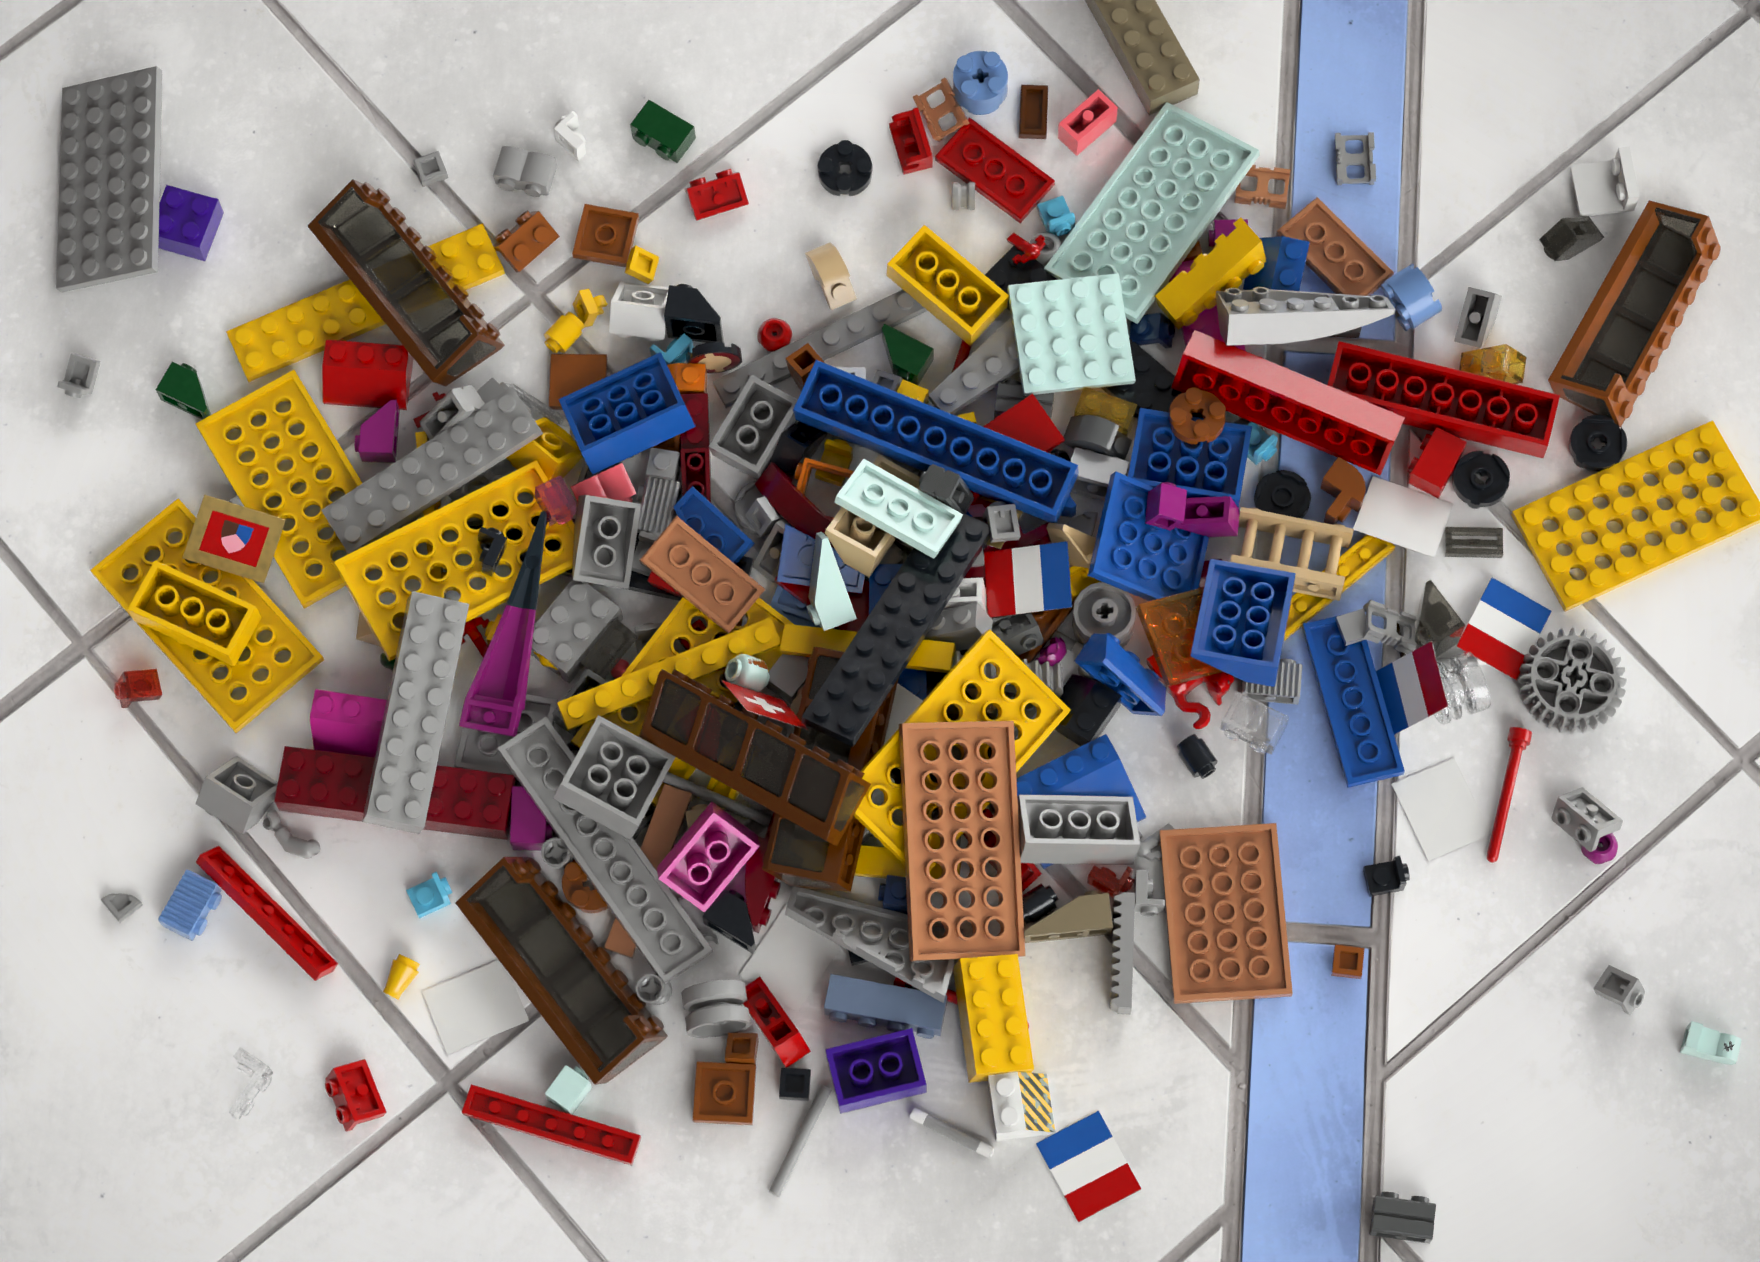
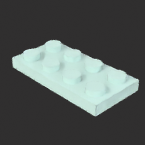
(898, 508)

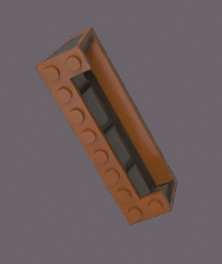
(1636, 311)

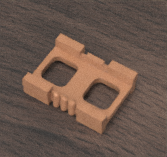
(933, 115)
(1261, 193)

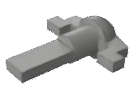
(1150, 843)

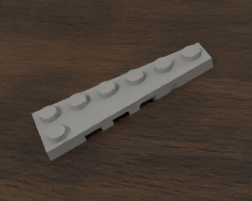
(979, 372)

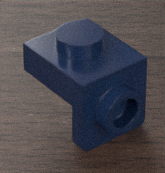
(1152, 330)

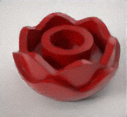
(770, 342)

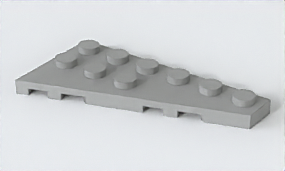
(872, 934)

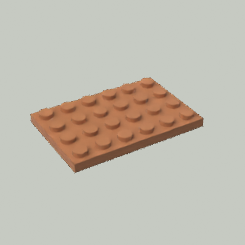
(1225, 913)

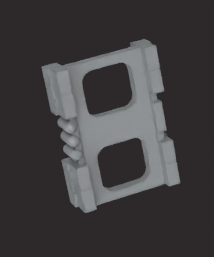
(1364, 159)
(1389, 633)

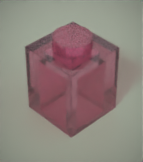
(556, 501)

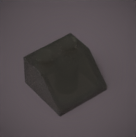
(1437, 621)

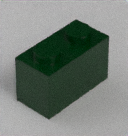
(662, 131)

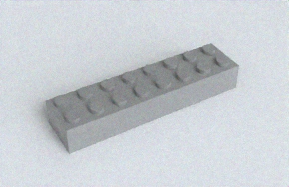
(415, 713)

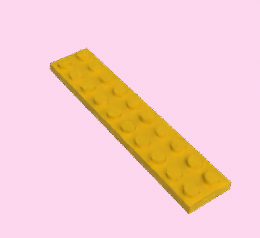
(344, 312)

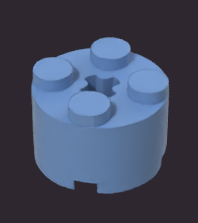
(980, 82)
(1411, 297)

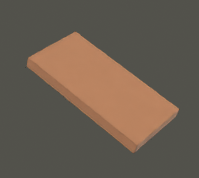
(1336, 251)
(702, 575)

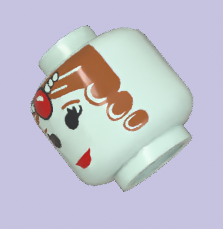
(747, 672)

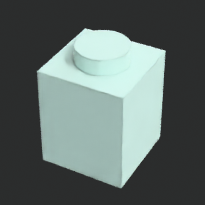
(569, 1089)

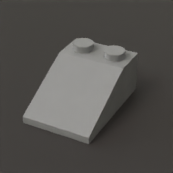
(604, 541)

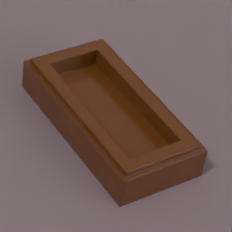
(1033, 112)

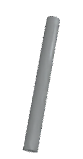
(718, 799)
(800, 1140)

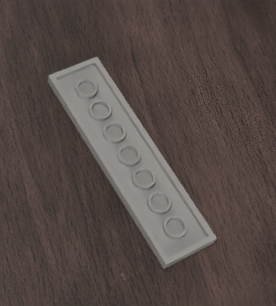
(432, 471)

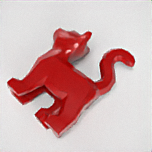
(1217, 685)

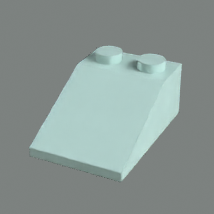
(827, 590)

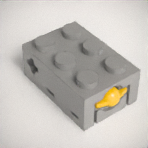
(572, 628)

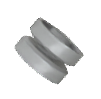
(1103, 601)
(715, 1008)

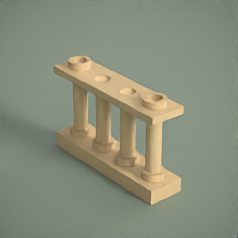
(1307, 581)

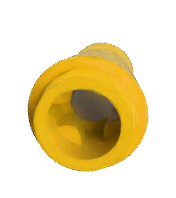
(400, 976)

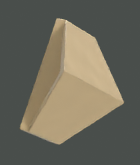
(1079, 544)

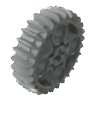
(1582, 672)

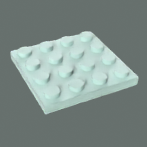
(1071, 334)

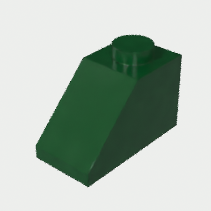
(906, 355)
(183, 390)

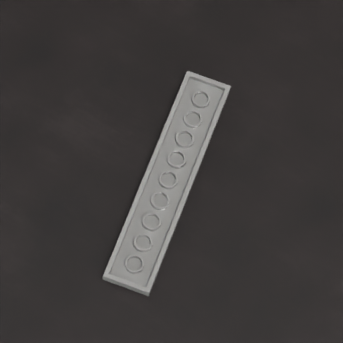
(608, 859)

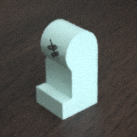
(1710, 1044)

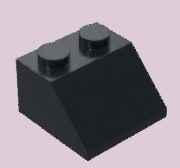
(691, 315)
(1091, 709)

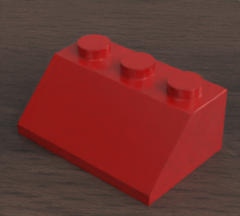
(366, 374)

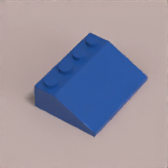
(626, 413)
(1199, 468)
(1243, 620)
(1082, 772)

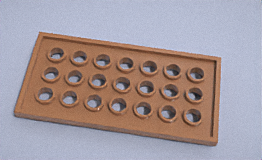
(947, 825)

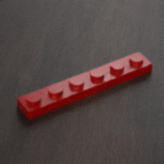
(266, 913)
(551, 1125)

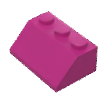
(346, 722)

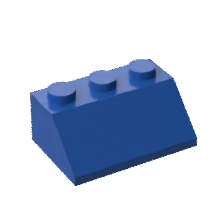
(1284, 264)
(1123, 673)

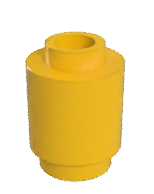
(563, 333)

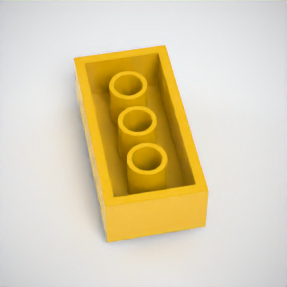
(947, 285)
(194, 613)
(992, 1016)

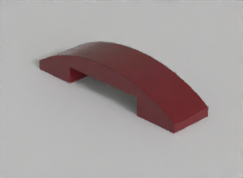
(791, 502)

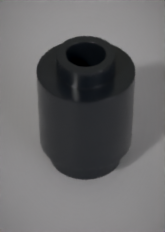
(1197, 756)
(1038, 903)

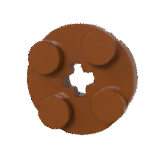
(1201, 402)
(578, 895)

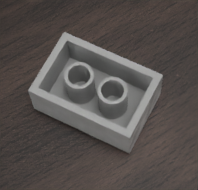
(754, 427)

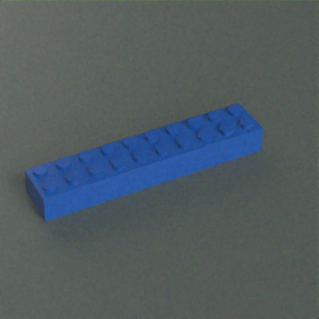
(929, 436)

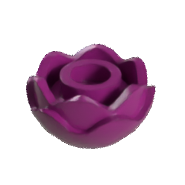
(1053, 652)
(1604, 853)

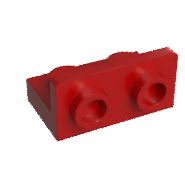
(717, 194)
(354, 1094)

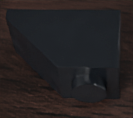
(795, 445)
(731, 919)

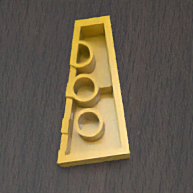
(1223, 268)

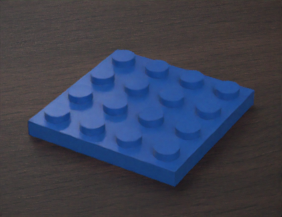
(1140, 555)

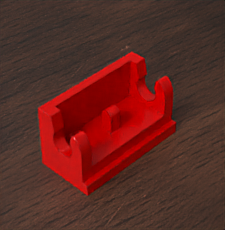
(911, 141)

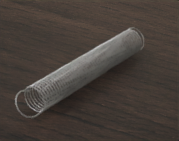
(542, 409)

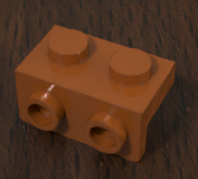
(525, 240)

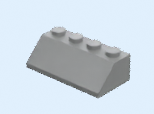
(1077, 829)

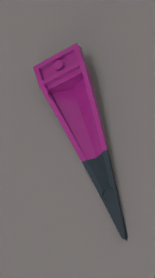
(501, 681)

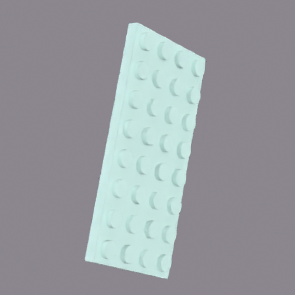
(1155, 207)

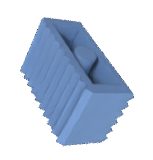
(190, 905)

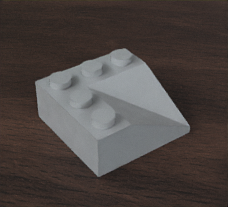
(614, 777)

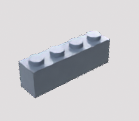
(884, 1005)

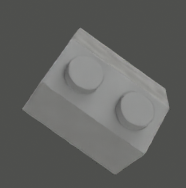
(237, 794)

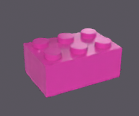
(708, 857)

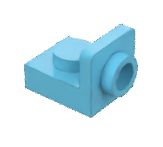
(1056, 216)
(675, 351)
(1261, 445)
(430, 895)

